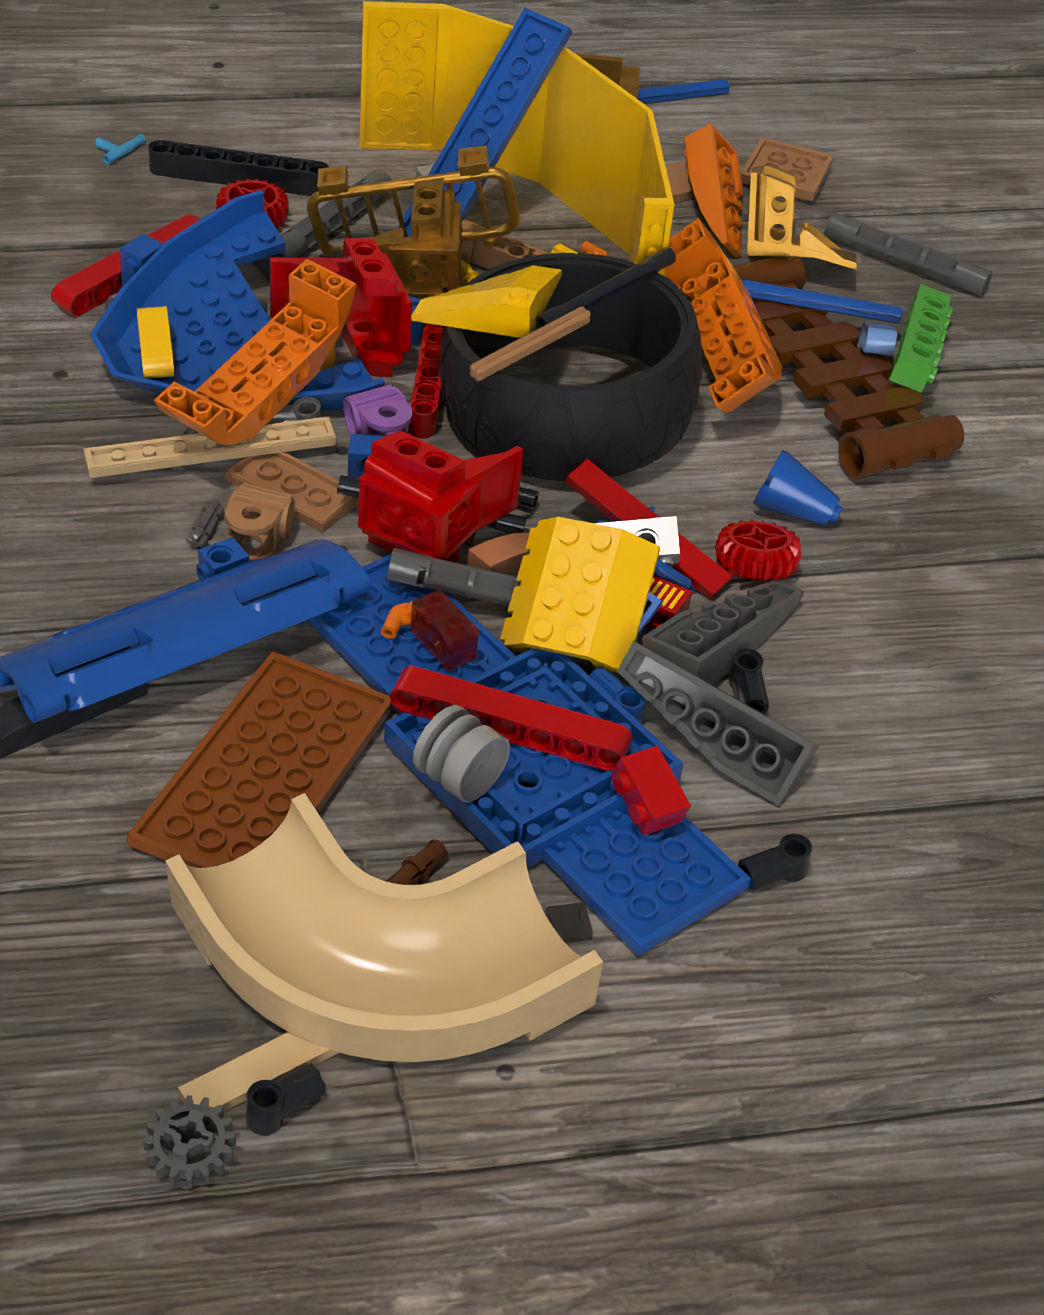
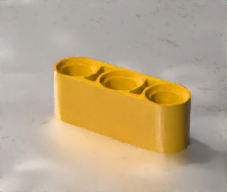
(155, 342)

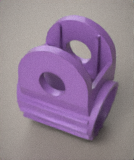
(373, 412)

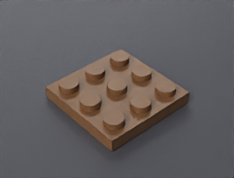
(806, 164)

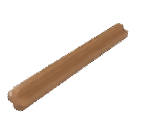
(529, 344)

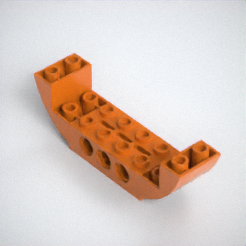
(726, 318)
(271, 364)

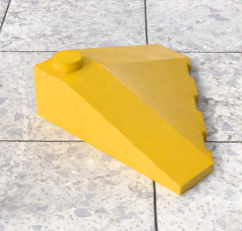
(494, 306)

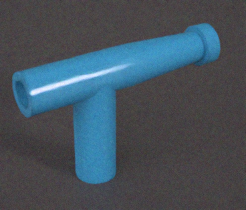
(116, 152)

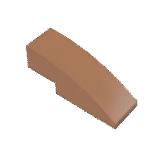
(500, 554)

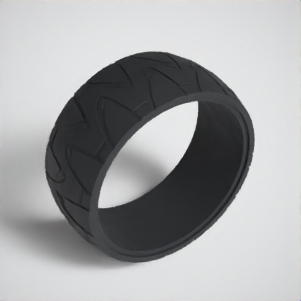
(610, 423)

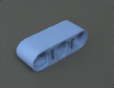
(878, 338)

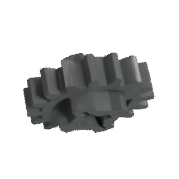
(192, 1146)

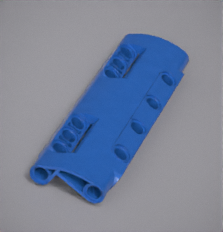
(180, 628)

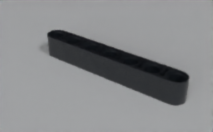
(228, 165)

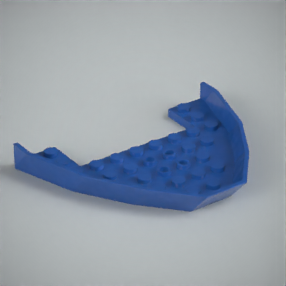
(209, 305)

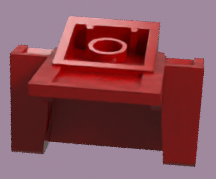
(380, 310)
(430, 498)

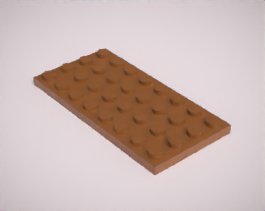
(277, 739)

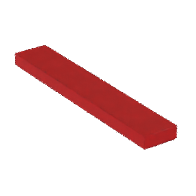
(622, 506)

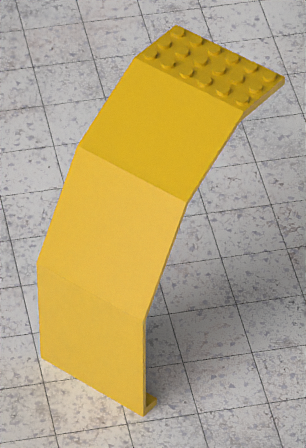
(577, 138)

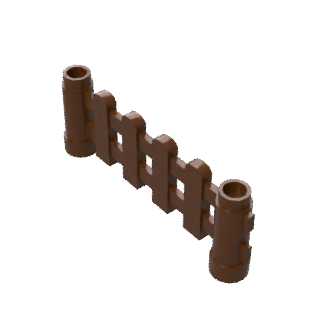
(871, 445)

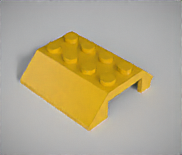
(580, 591)

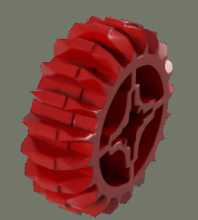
(275, 200)
(758, 550)

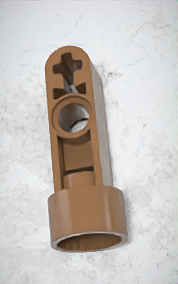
(491, 256)

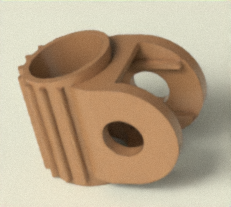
(259, 516)

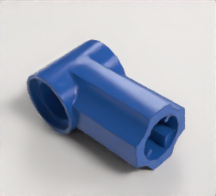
(626, 696)

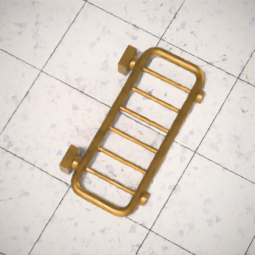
(472, 167)

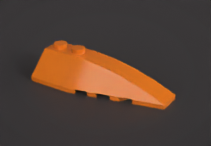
(716, 183)

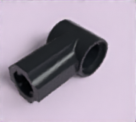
(748, 680)
(784, 861)
(274, 1100)

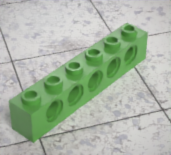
(922, 339)

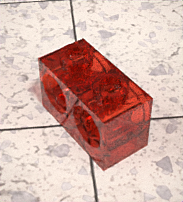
(444, 630)

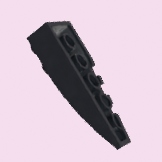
(20, 732)

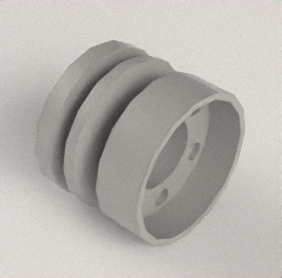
(461, 753)

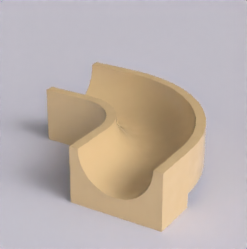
(379, 961)

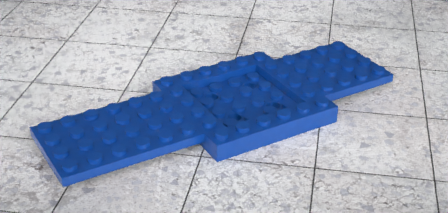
(573, 814)

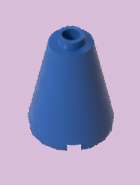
(797, 492)

